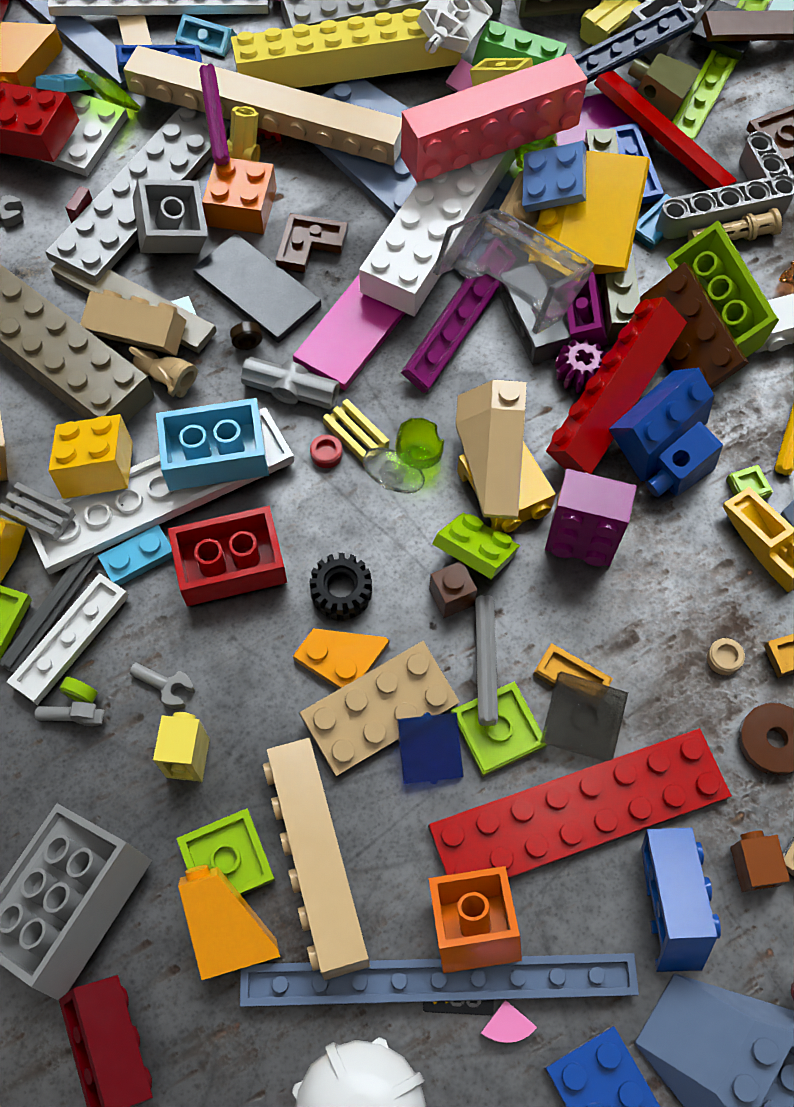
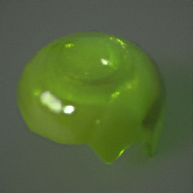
(419, 443)

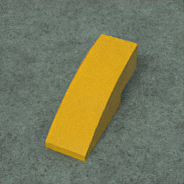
(765, 534)

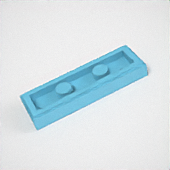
(61, 82)

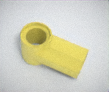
(244, 134)

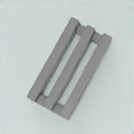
(16, 499)

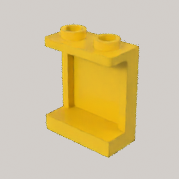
(535, 492)

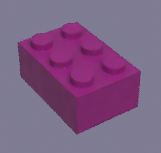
(590, 517)

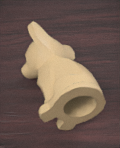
(171, 371)

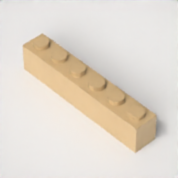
(317, 861)

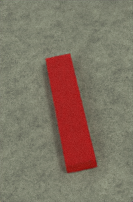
(664, 130)

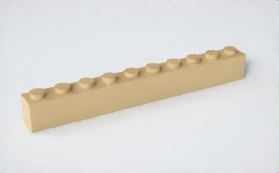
(279, 107)

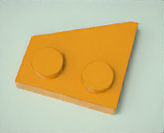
(340, 655)

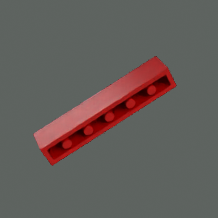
(616, 385)

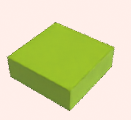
(750, 477)

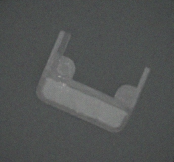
(519, 258)

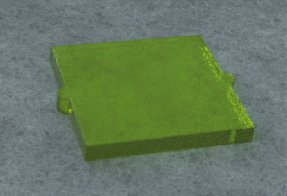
(108, 90)

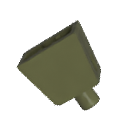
(664, 82)

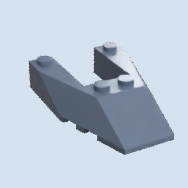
(720, 1046)

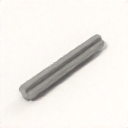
(486, 661)

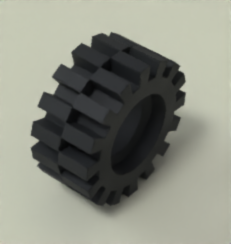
(341, 605)

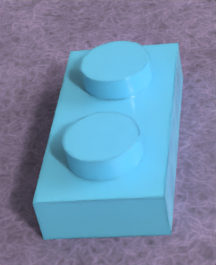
(136, 555)

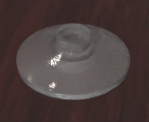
(391, 473)

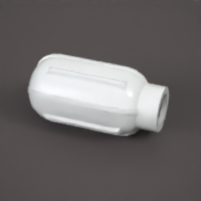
(360, 1077)

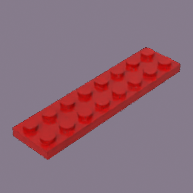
(583, 809)

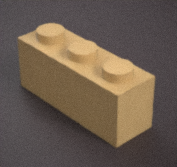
(133, 321)

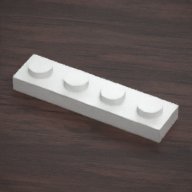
(68, 639)

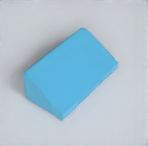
(206, 34)

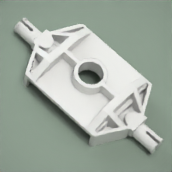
(453, 23)

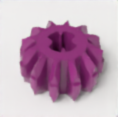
(578, 363)

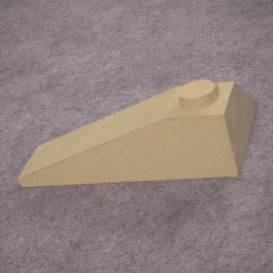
(492, 438)

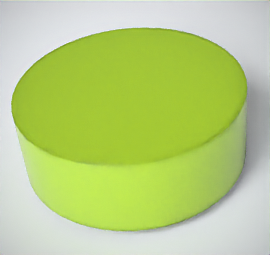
(78, 690)

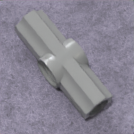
(290, 382)

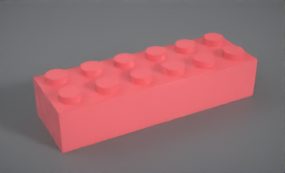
(492, 117)

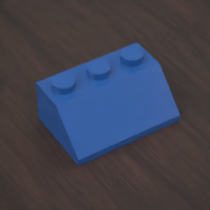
(662, 418)

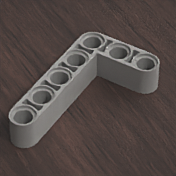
(768, 188)

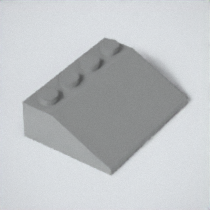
(64, 899)

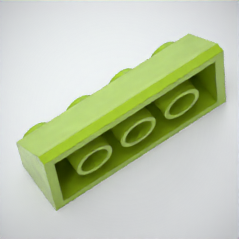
(729, 286)

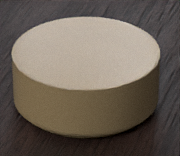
(725, 656)

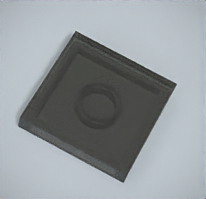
(584, 717)

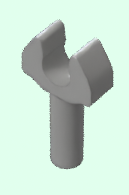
(7, 204)
(165, 684)
(80, 712)

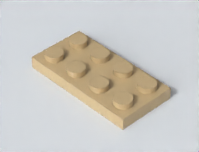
(366, 711)

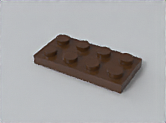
(705, 338)

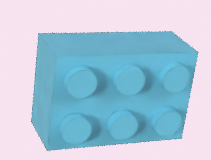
(211, 444)

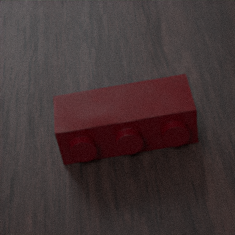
(105, 1045)

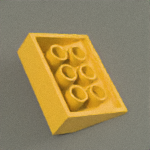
(608, 219)

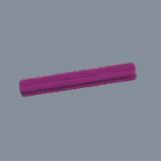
(214, 115)

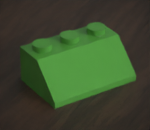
(509, 42)

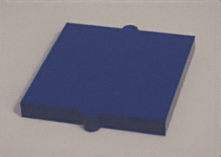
(430, 748)

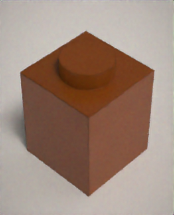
(759, 861)

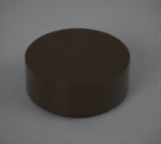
(246, 335)

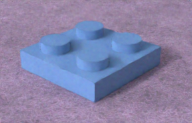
(554, 177)

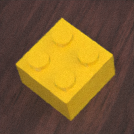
(91, 456)

